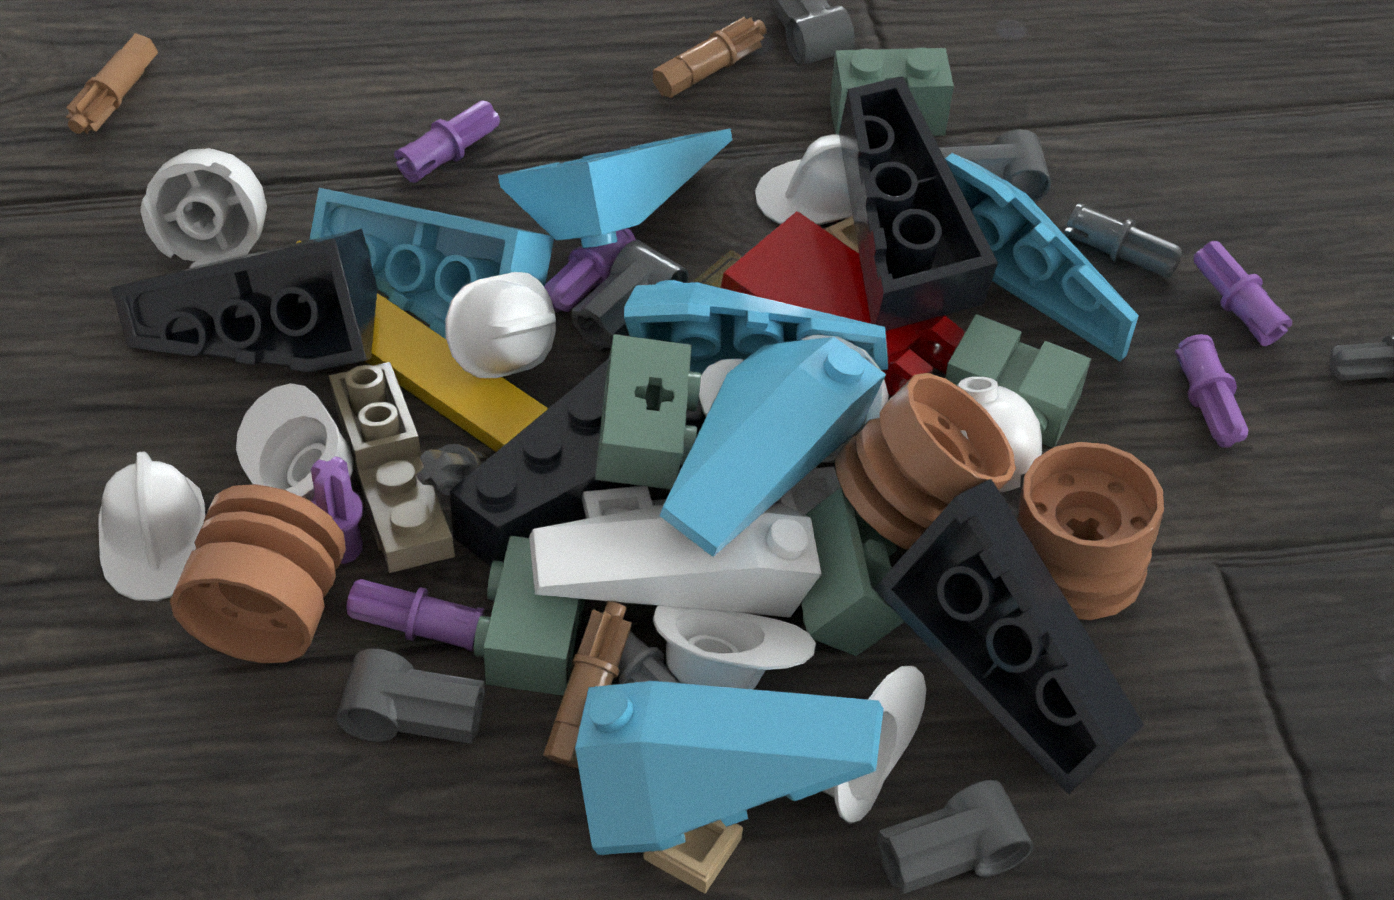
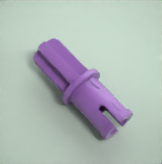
(446, 141)
(585, 272)
(1242, 293)
(1212, 389)
(337, 499)
(414, 613)

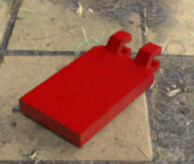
(821, 273)

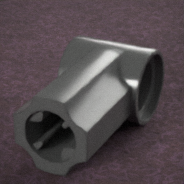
(814, 29)
(1014, 158)
(603, 309)
(392, 697)
(970, 833)

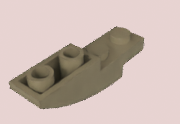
(386, 459)

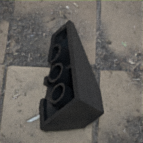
(278, 306)

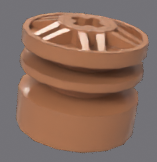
(918, 460)
(1092, 523)
(259, 574)

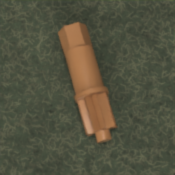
(717, 51)
(106, 90)
(593, 666)

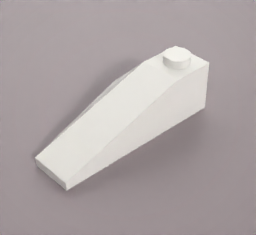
(650, 562)

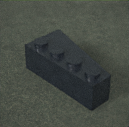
(538, 474)

